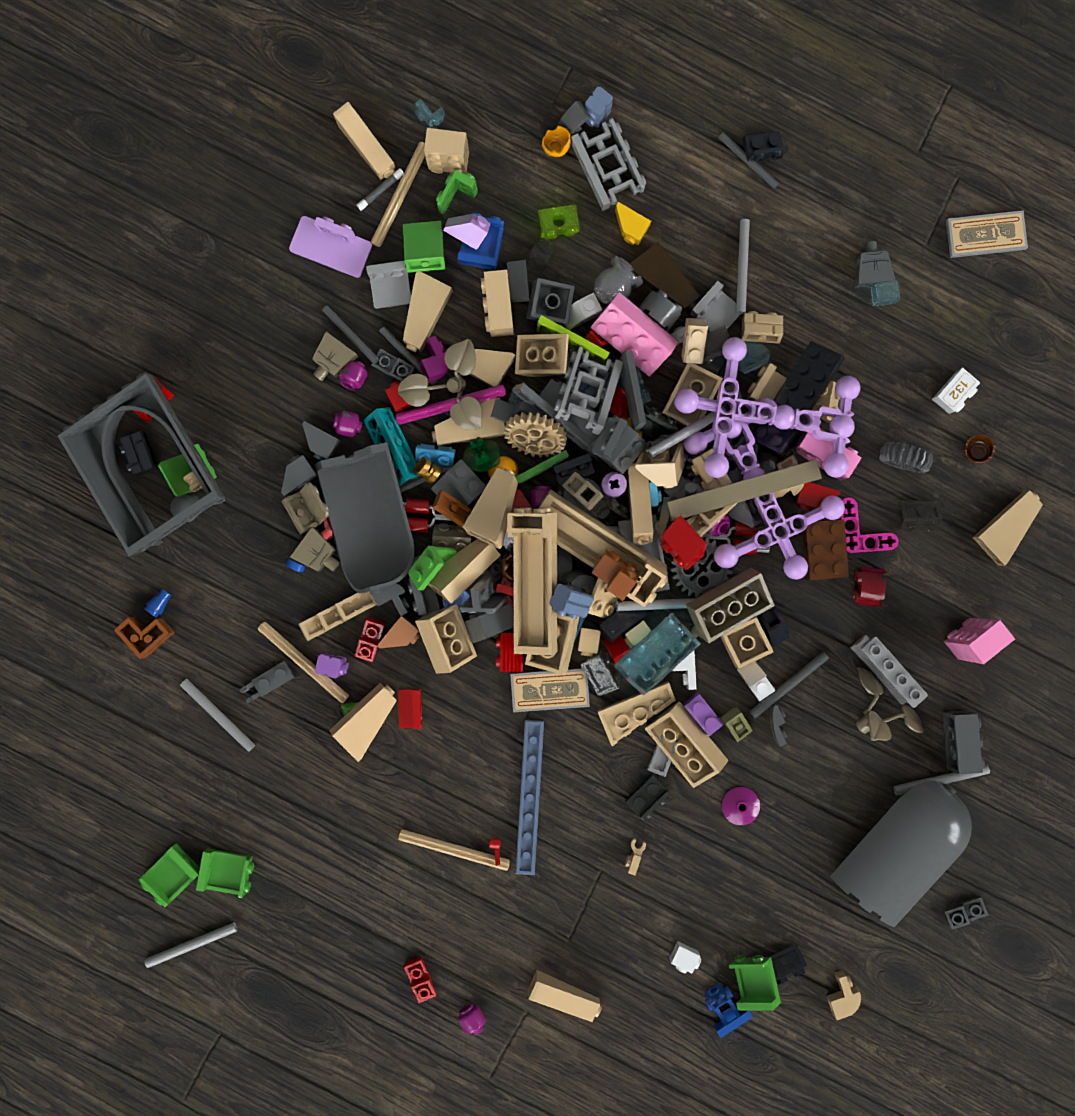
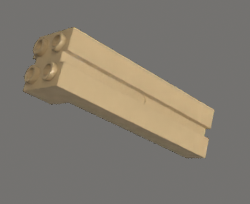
(589, 538)
(534, 579)

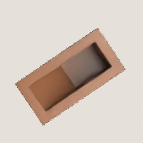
(400, 634)

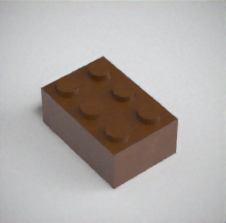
(825, 550)

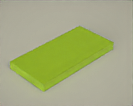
(597, 354)

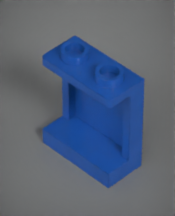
(488, 252)

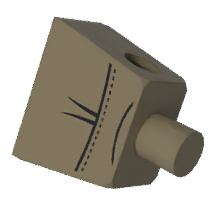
(331, 357)
(315, 552)

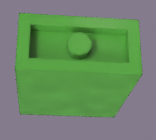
(423, 246)
(225, 872)
(170, 875)
(756, 983)

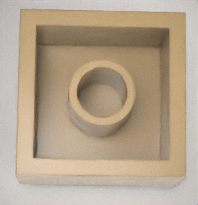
(746, 643)

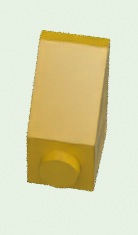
(631, 224)

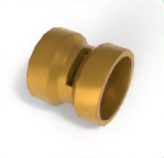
(427, 470)

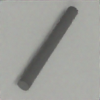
(752, 164)
(350, 334)
(397, 344)

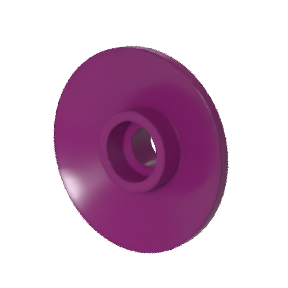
(731, 803)

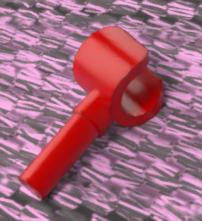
(495, 844)

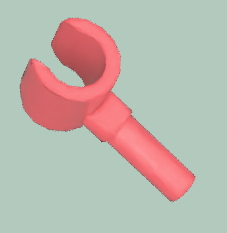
(327, 533)

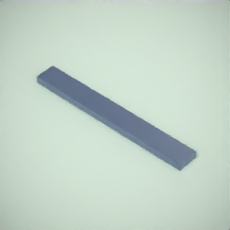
(529, 797)

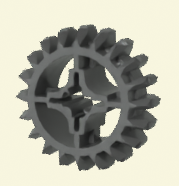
(906, 457)

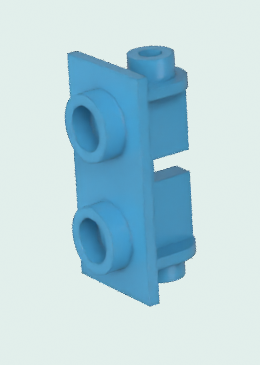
(442, 456)

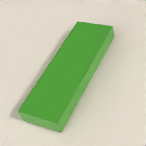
(542, 467)

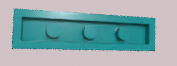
(398, 446)

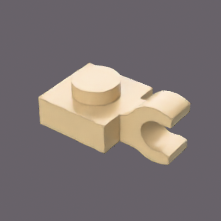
(632, 862)

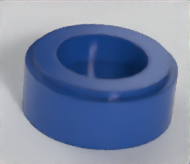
(295, 565)

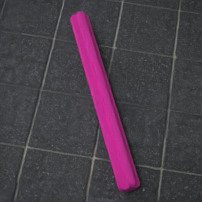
(444, 406)

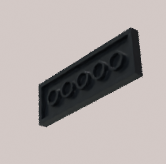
(800, 392)

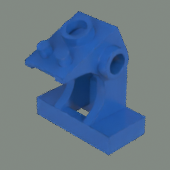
(731, 1016)

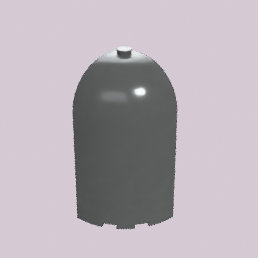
(367, 518)
(906, 851)

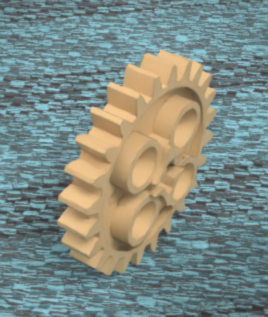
(535, 434)

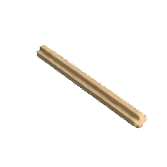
(399, 195)
(302, 661)
(452, 849)

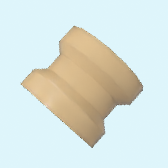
(192, 481)

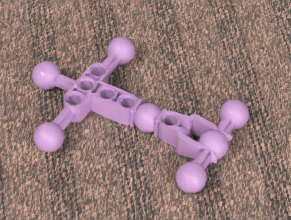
(781, 416)
(727, 554)

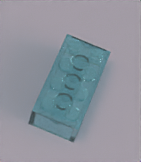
(657, 654)

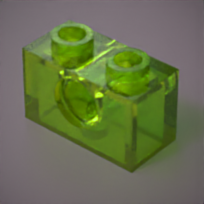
(567, 214)

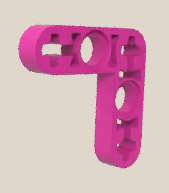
(860, 539)

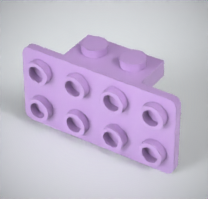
(331, 245)

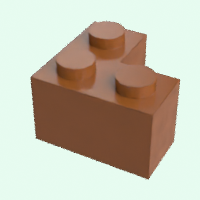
(616, 573)
(144, 640)

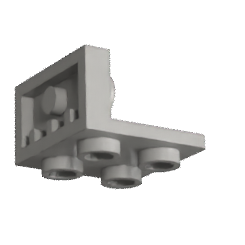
(389, 284)
(716, 308)

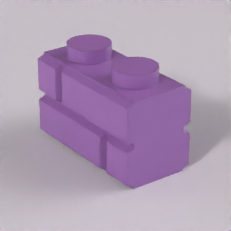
(331, 665)
(703, 714)

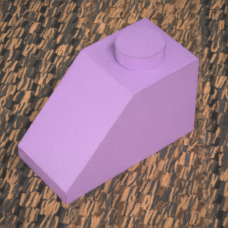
(468, 228)

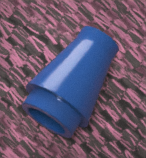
(157, 604)

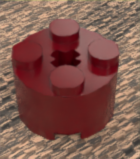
(869, 587)

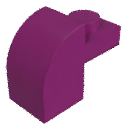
(434, 366)

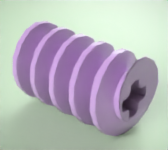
(620, 486)

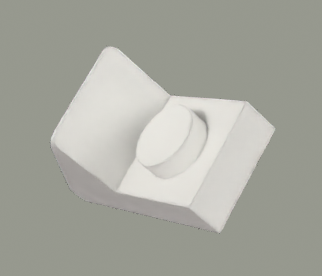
(688, 665)
(756, 680)

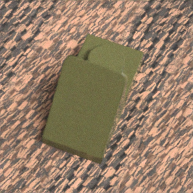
(736, 724)

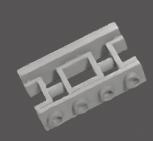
(594, 170)
(602, 395)
(889, 671)

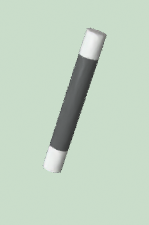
(380, 189)

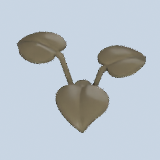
(462, 359)
(872, 722)

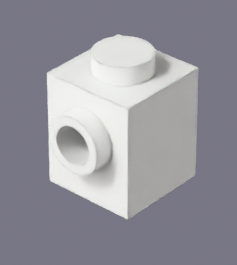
(685, 958)

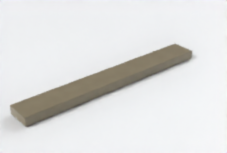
(744, 490)

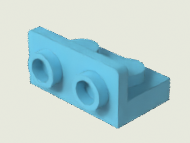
(655, 495)

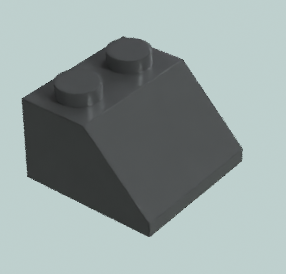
(550, 300)
(627, 450)
(461, 484)

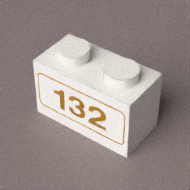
(956, 390)

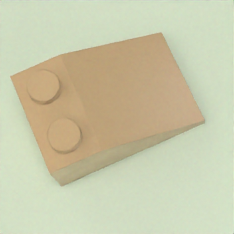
(541, 355)

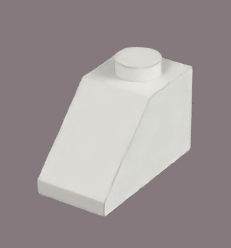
(583, 311)

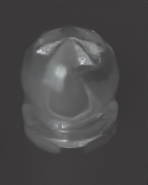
(616, 280)

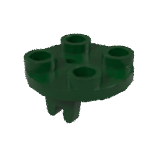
(481, 455)

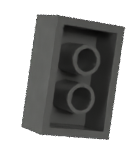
(963, 742)

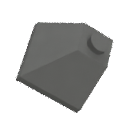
(747, 512)

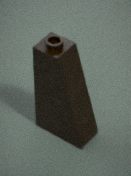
(662, 274)

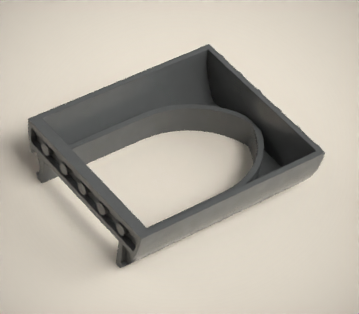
(93, 452)

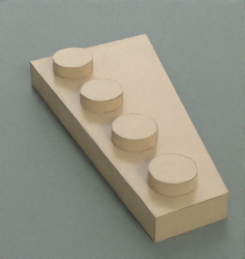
(633, 711)

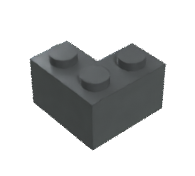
(487, 625)

